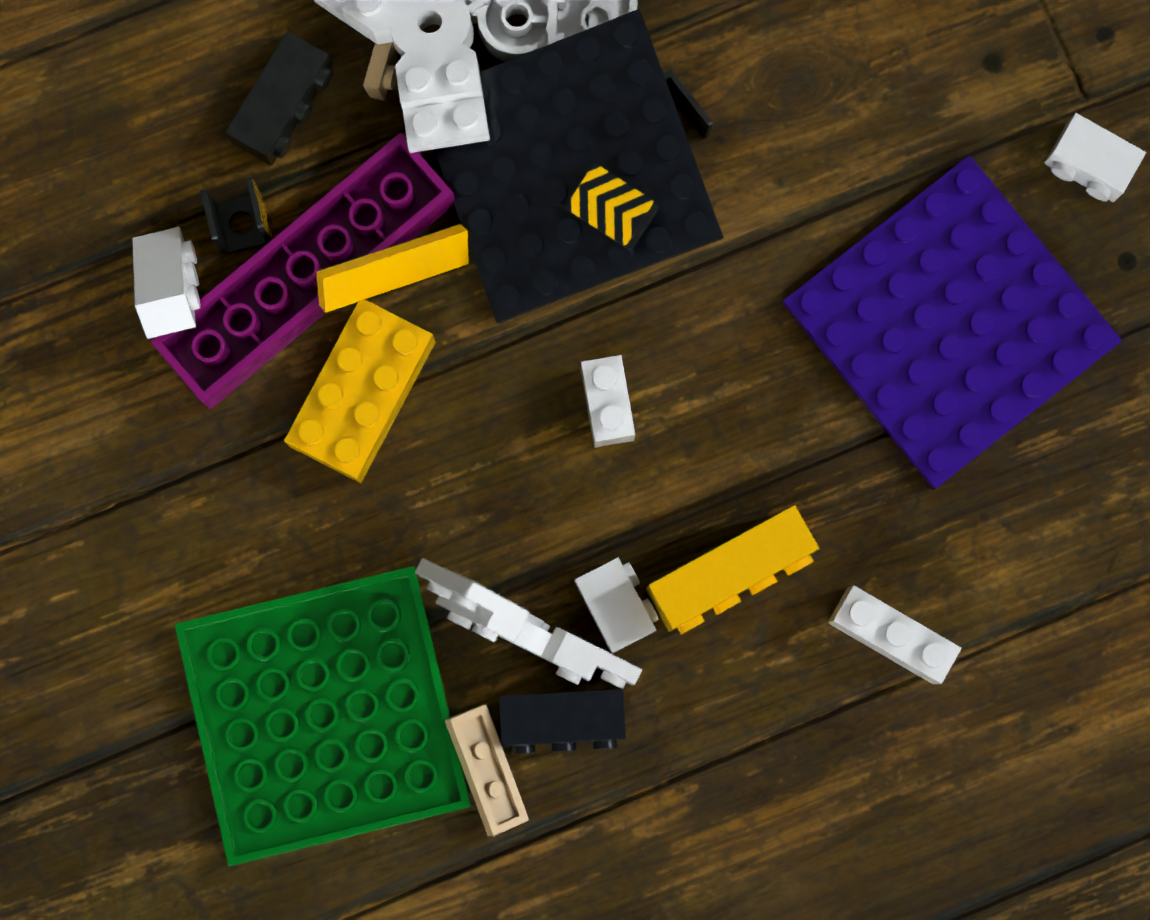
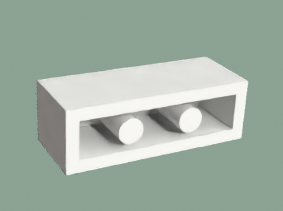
(165, 282)
(894, 635)

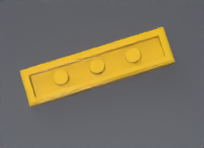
(392, 268)

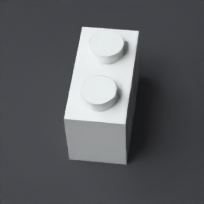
(1094, 158)
(607, 401)
(616, 605)

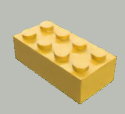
(360, 390)
(732, 568)

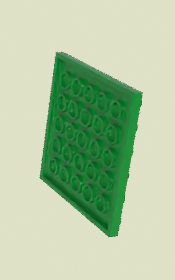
(321, 715)

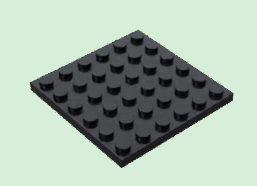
(548, 122)

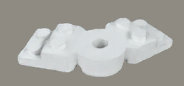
(546, 22)
(436, 70)
(499, 617)

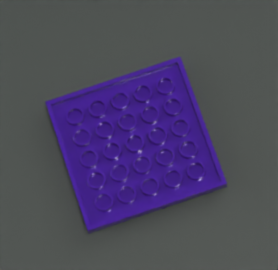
(951, 322)

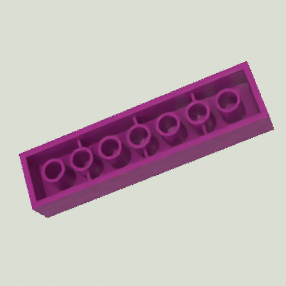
(277, 291)

